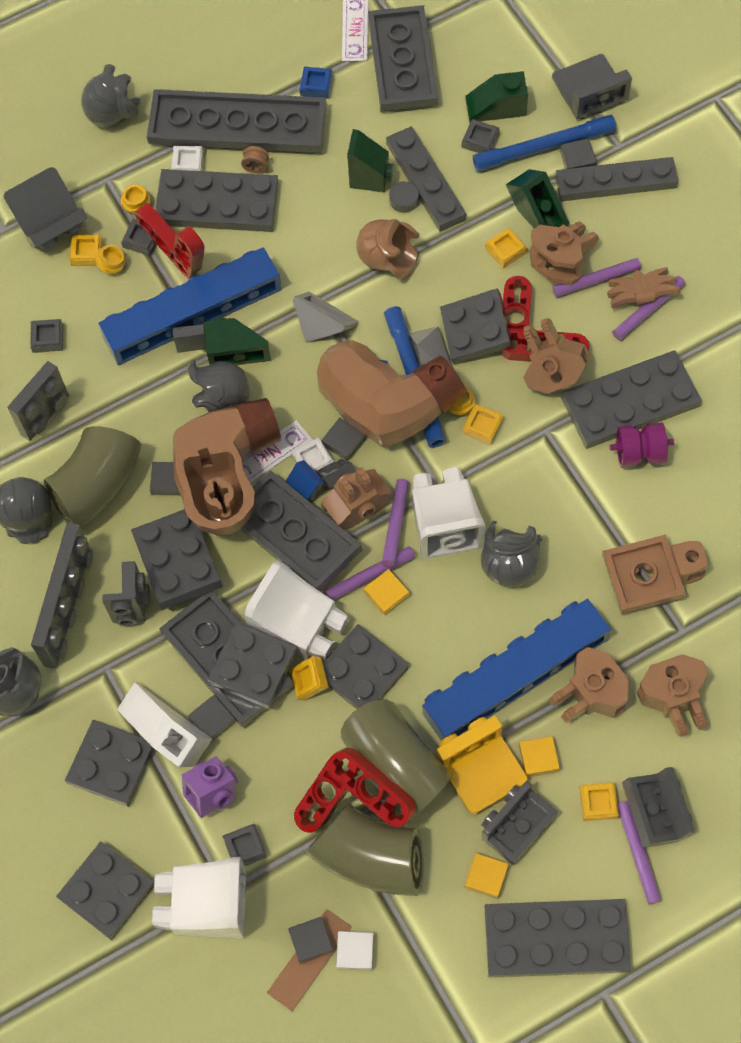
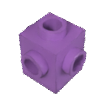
(209, 786)

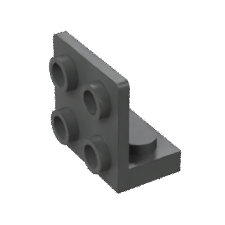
(592, 85)

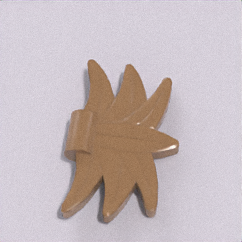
(642, 287)

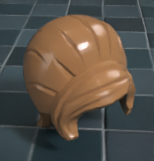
(388, 247)

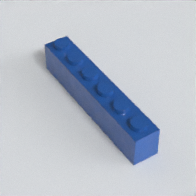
(198, 300)
(516, 670)

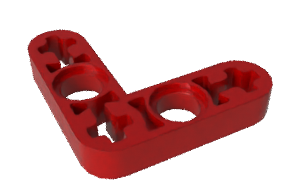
(183, 249)
(516, 330)
(343, 782)

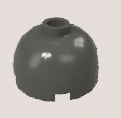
(18, 682)

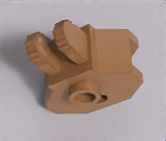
(562, 249)
(554, 361)
(356, 498)
(591, 688)
(675, 693)

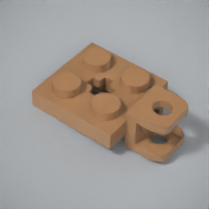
(670, 570)

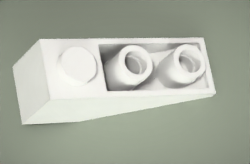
(163, 727)

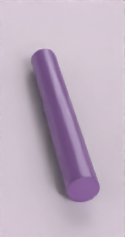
(598, 277)
(643, 312)
(395, 522)
(367, 575)
(639, 854)

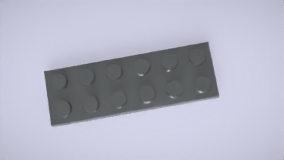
(237, 120)

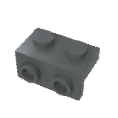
(129, 606)
(658, 808)
(517, 822)

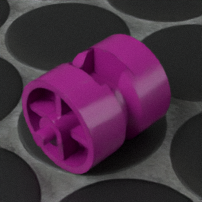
(648, 444)

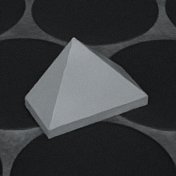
(320, 318)
(428, 345)

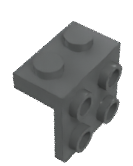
(44, 208)

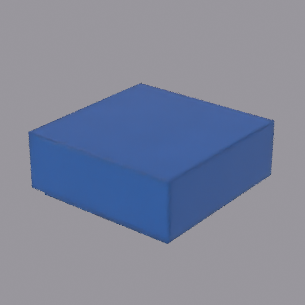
(316, 82)
(305, 480)

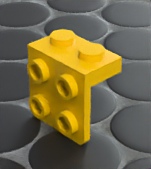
(480, 764)

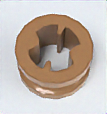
(255, 159)

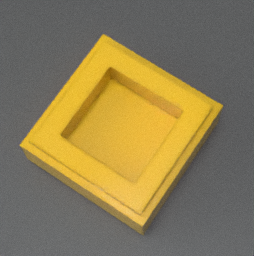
(506, 247)
(84, 249)
(482, 424)
(386, 592)
(309, 678)
(539, 756)
(599, 801)
(486, 875)

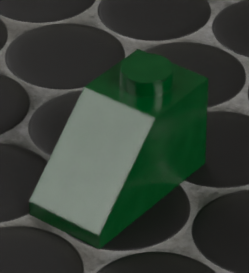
(498, 98)
(368, 163)
(537, 199)
(234, 342)

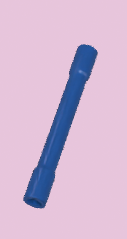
(498, 156)
(400, 333)

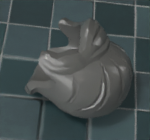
(106, 98)
(222, 385)
(25, 509)
(511, 556)

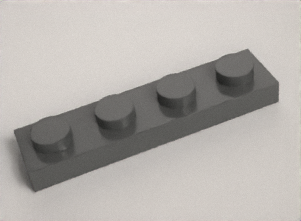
(425, 175)
(616, 179)

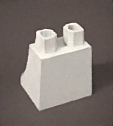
(446, 515)
(294, 612)
(205, 899)

